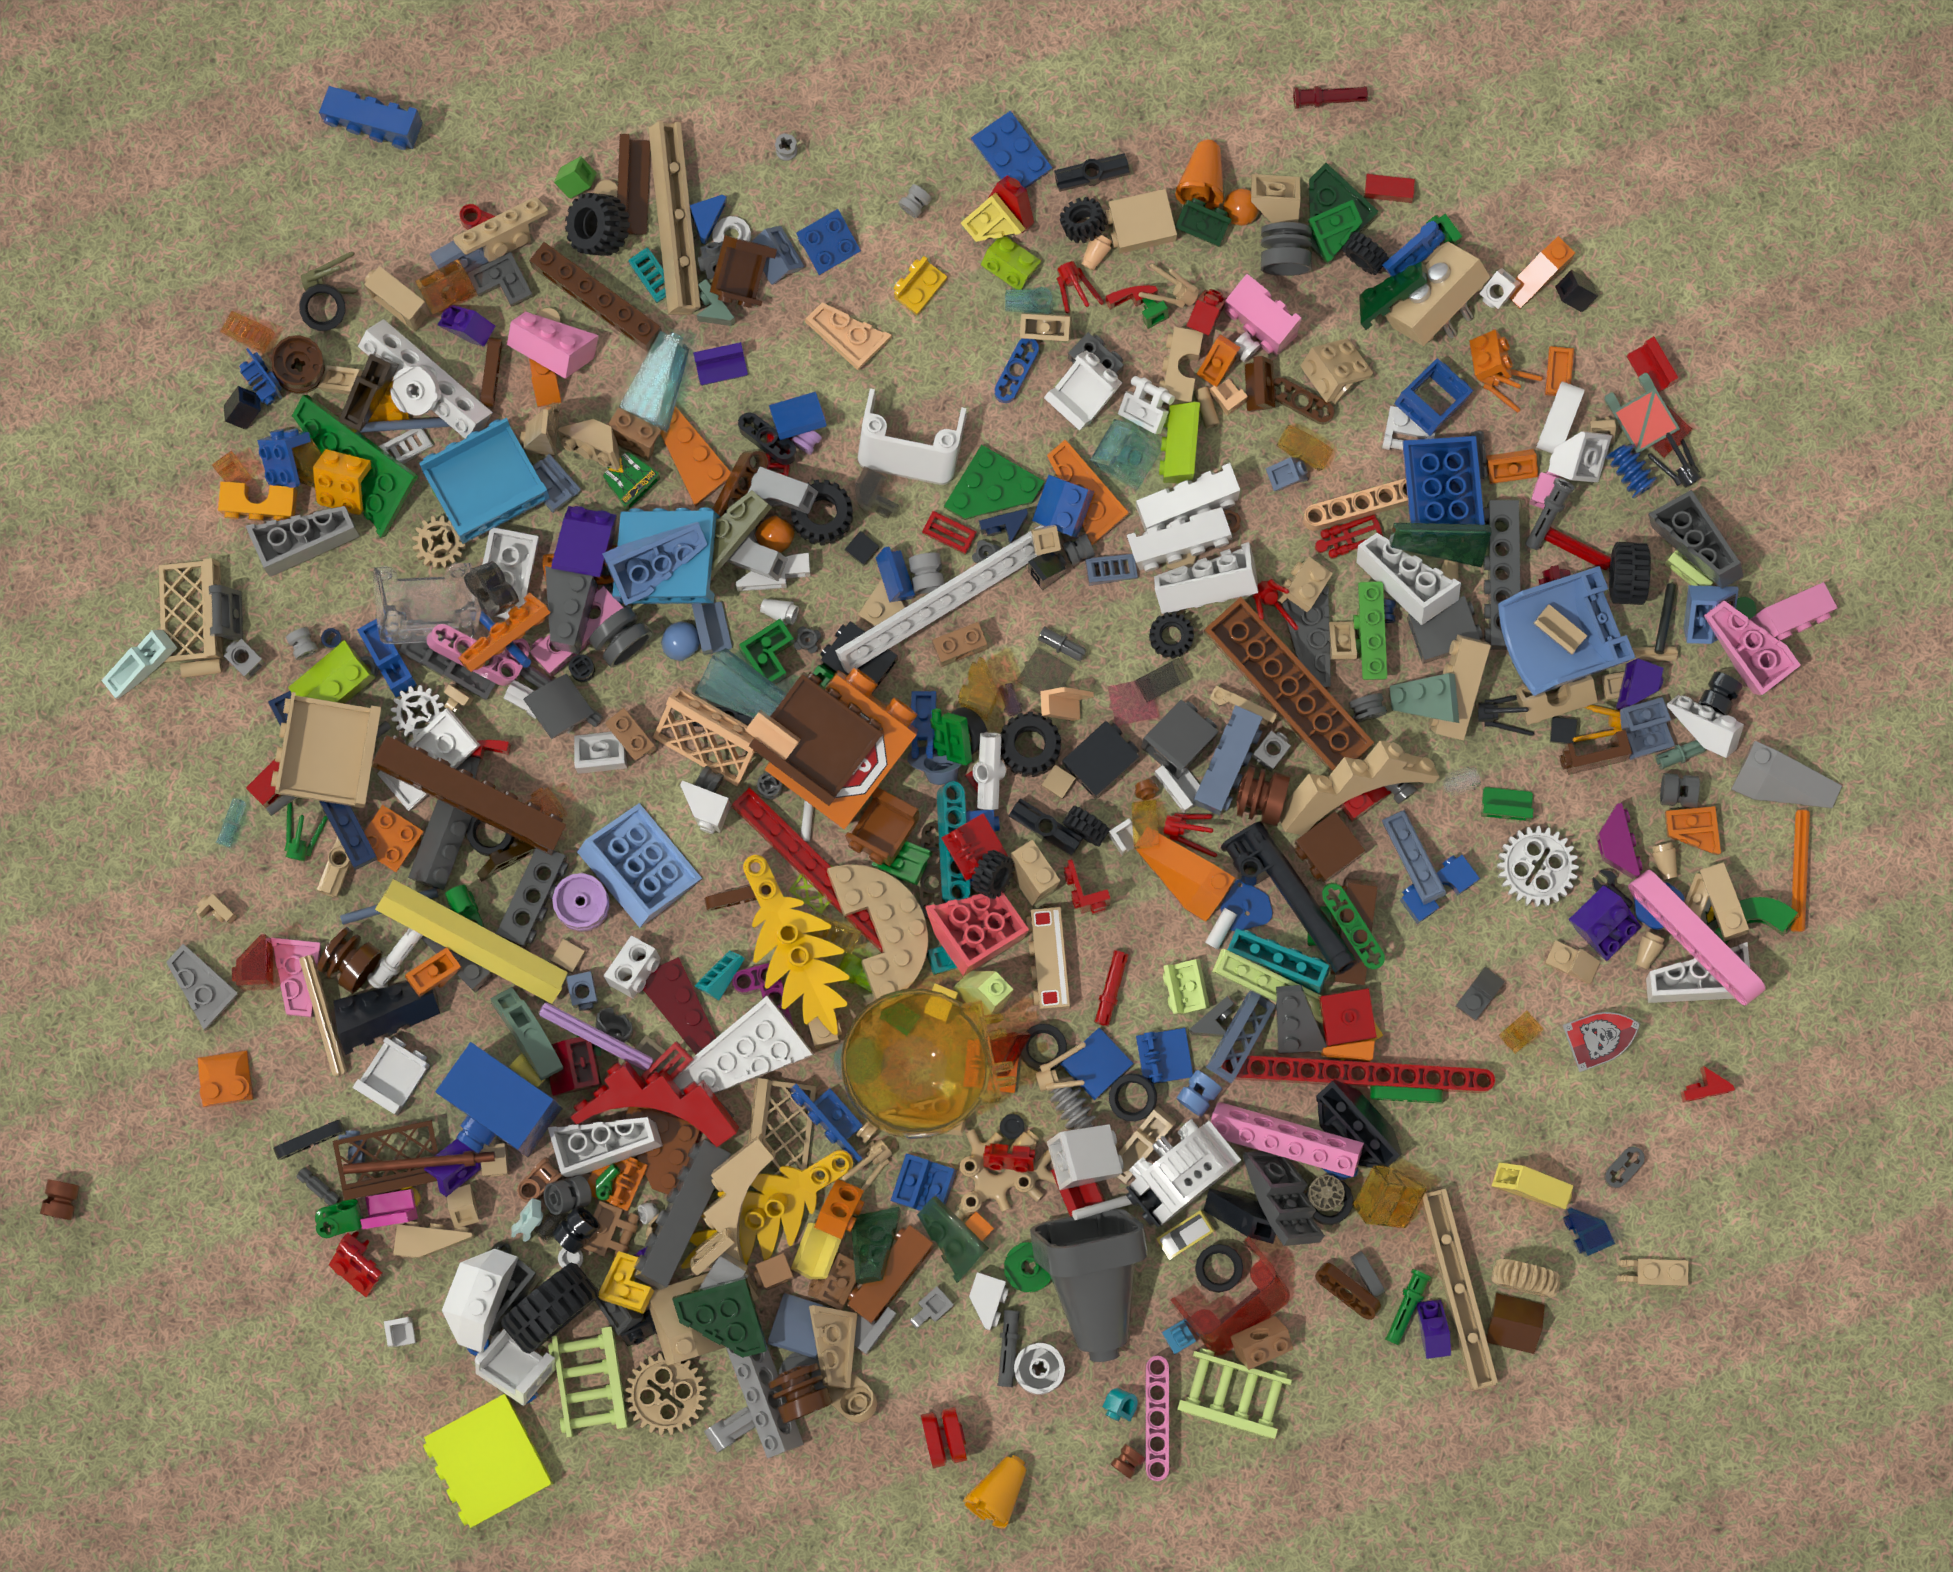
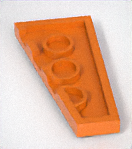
(694, 459)
(501, 634)

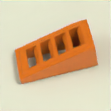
(1357, 1051)

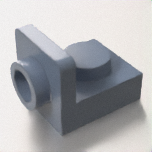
(1287, 473)
(360, 1157)

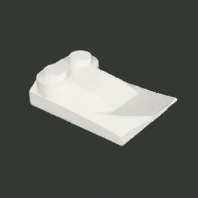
(515, 556)

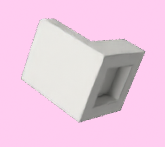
(1123, 836)
(399, 1332)

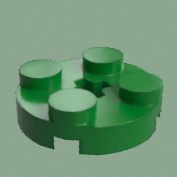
(1016, 1277)

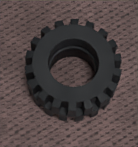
(583, 228)
(832, 530)
(1629, 573)
(1026, 765)

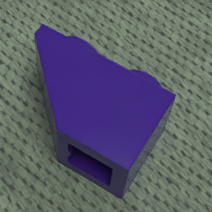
(466, 324)
(1434, 1329)

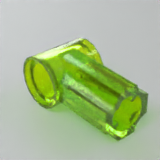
(853, 967)

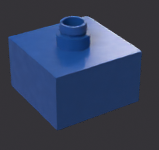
(496, 1103)

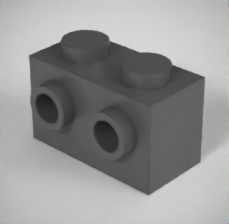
(1096, 345)

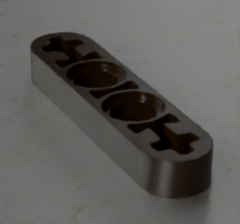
(930, 870)

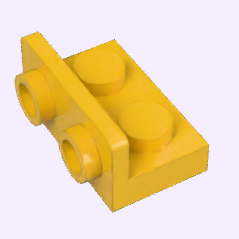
(919, 285)

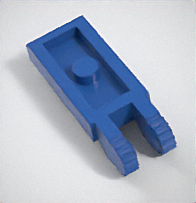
(1416, 249)
(923, 703)

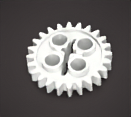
(1556, 878)

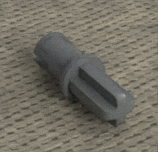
(1062, 644)

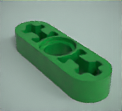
(1418, 1095)

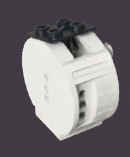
(1181, 1172)

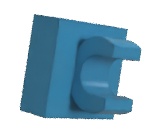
(1178, 1337)

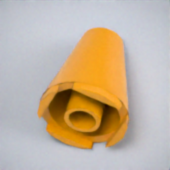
(997, 1492)

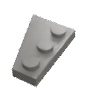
(201, 985)

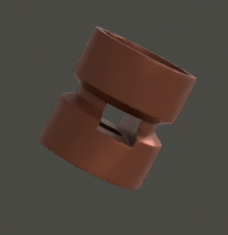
(59, 1199)

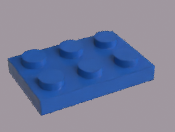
(1011, 151)

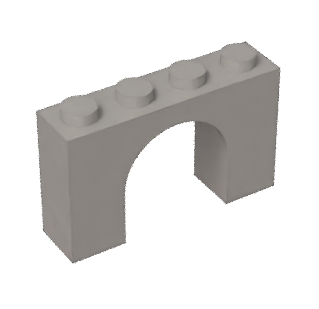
(776, 491)

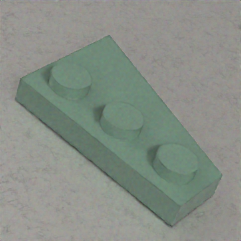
(1427, 697)

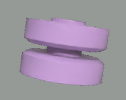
(588, 915)

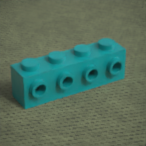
(1283, 961)

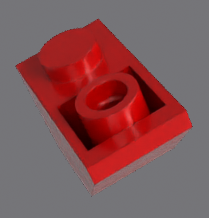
(1206, 311)

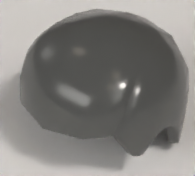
(614, 1025)

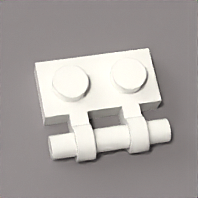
(1143, 412)

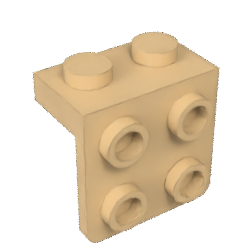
(1333, 366)

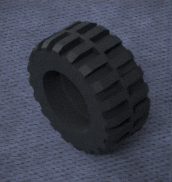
(550, 1307)

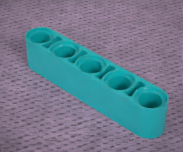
(958, 808)

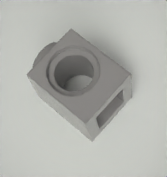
(253, 663)
(1269, 761)

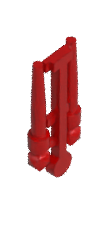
(1322, 545)

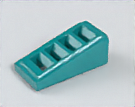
(640, 257)
(720, 975)

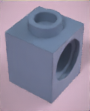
(578, 980)

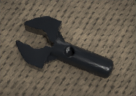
(1610, 876)

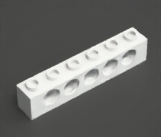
(456, 404)

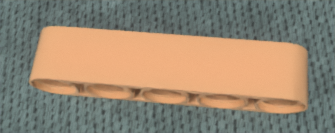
(1352, 512)

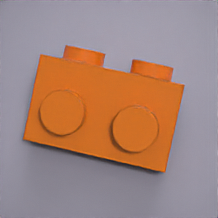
(1490, 355)

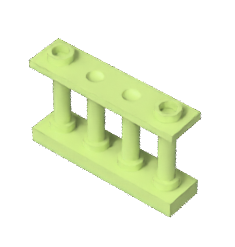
(612, 1391)
(1216, 1411)

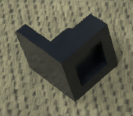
(1576, 291)
(242, 407)

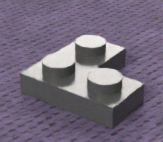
(502, 273)

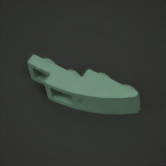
(527, 1032)

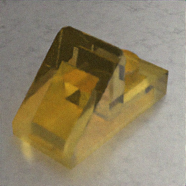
(1520, 1032)

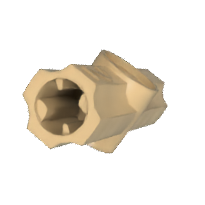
(333, 874)

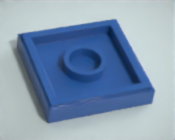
(797, 415)

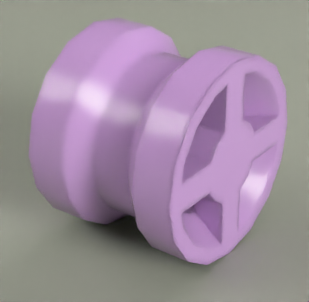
(806, 441)

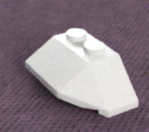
(478, 1296)

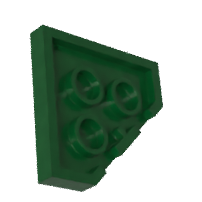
(1330, 190)
(724, 1316)

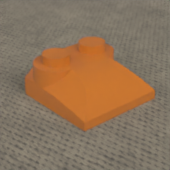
(225, 1079)

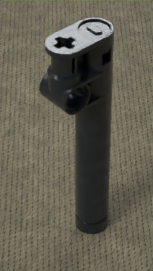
(1258, 849)

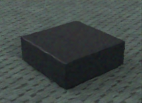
(861, 548)
(1563, 730)

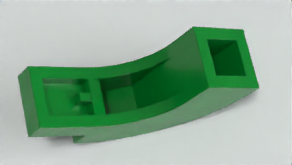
(1767, 912)

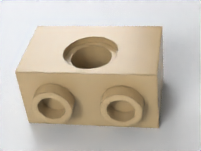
(1045, 326)

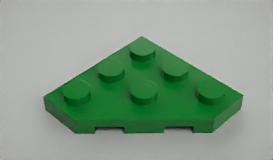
(992, 486)

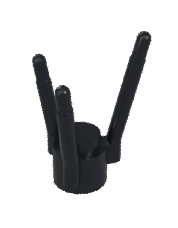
(1688, 472)
(1489, 711)

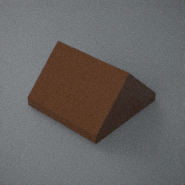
(1515, 1323)

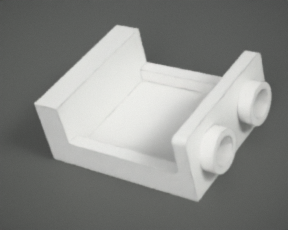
(1083, 390)
(392, 1075)
(512, 1369)

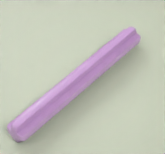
(595, 1036)

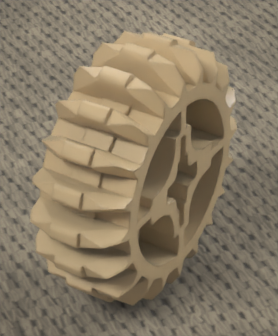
(1526, 1278)

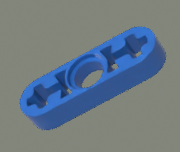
(1002, 383)

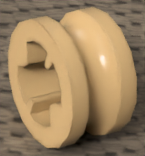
(867, 1132)

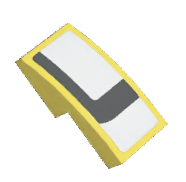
(1185, 1234)

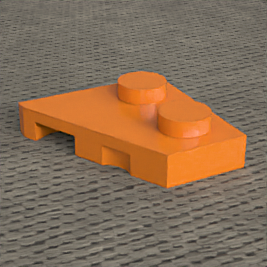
(1694, 827)

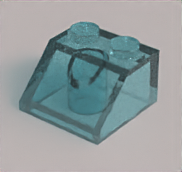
(1125, 454)

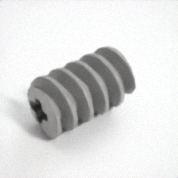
(1072, 1108)

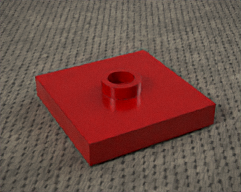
(1347, 1017)

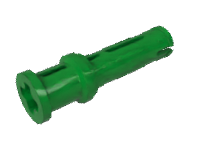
(1414, 1293)

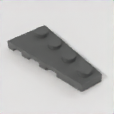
(1312, 637)

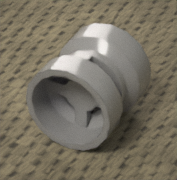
(914, 201)
(301, 643)

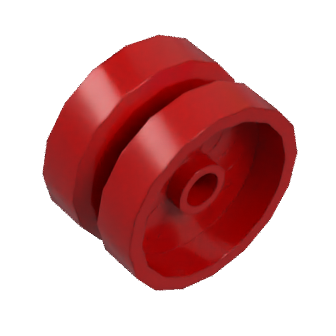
(944, 1437)

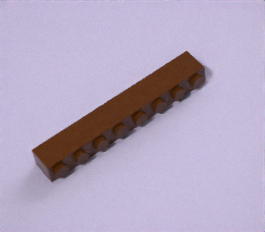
(468, 794)

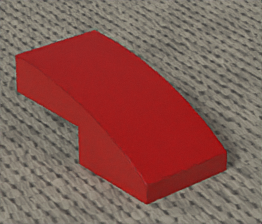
(1123, 295)
(491, 745)

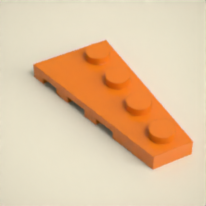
(1104, 509)

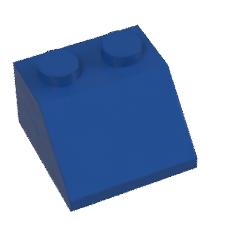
(1063, 505)

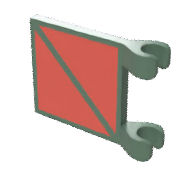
(1644, 418)

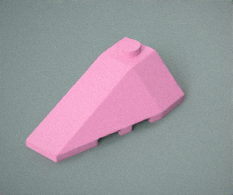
(1752, 650)

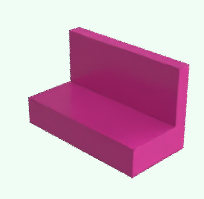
(390, 1209)

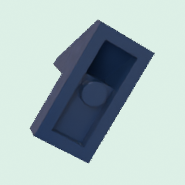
(1011, 522)

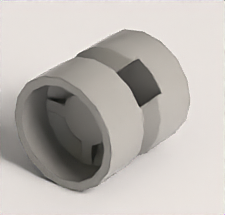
(926, 572)

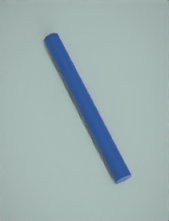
(511, 647)

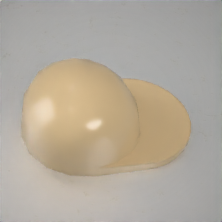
(856, 1403)

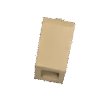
(592, 441)

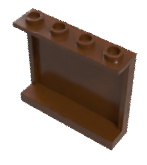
(831, 735)

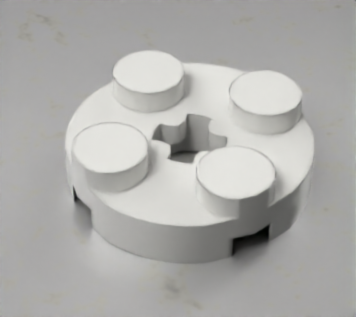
(402, 388)

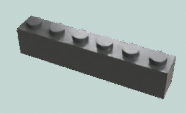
(681, 1215)

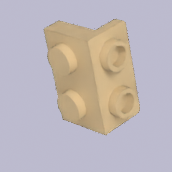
(1306, 583)

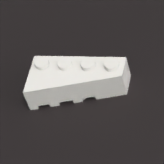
(1189, 499)
(600, 1144)

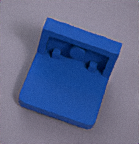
(278, 456)

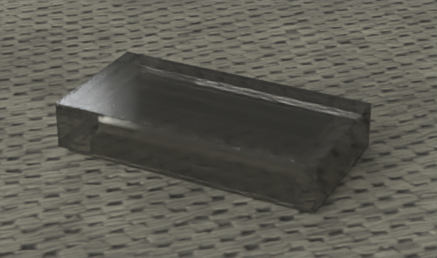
(1162, 680)

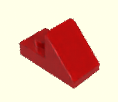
(1713, 1086)

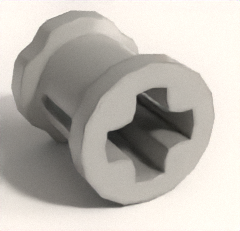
(781, 152)

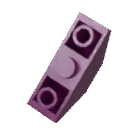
(1617, 843)

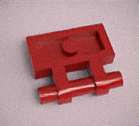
(355, 1268)

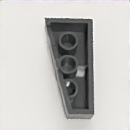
(1695, 536)

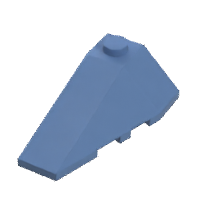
(648, 561)

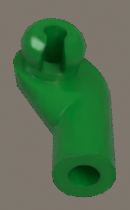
(605, 1182)

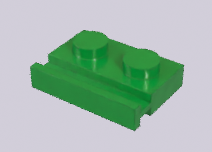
(908, 864)

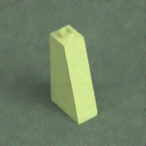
(985, 987)

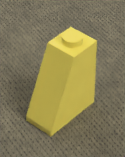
(1532, 1185)

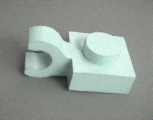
(529, 1219)

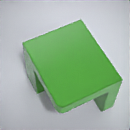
(575, 177)

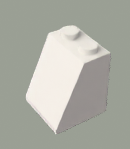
(1085, 1156)

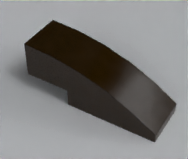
(368, 391)

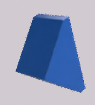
(706, 214)

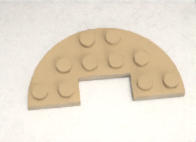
(895, 919)

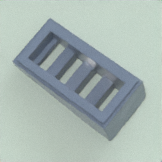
(1103, 579)

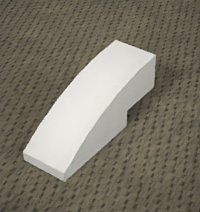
(796, 566)

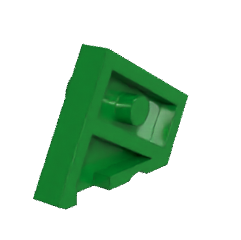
(1334, 228)

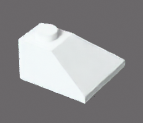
(1581, 457)

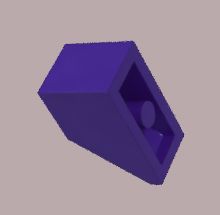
(1639, 682)

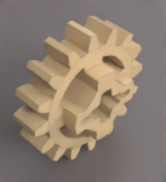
(433, 552)

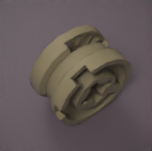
(1326, 1193)

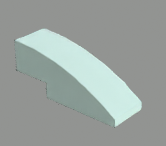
(139, 663)

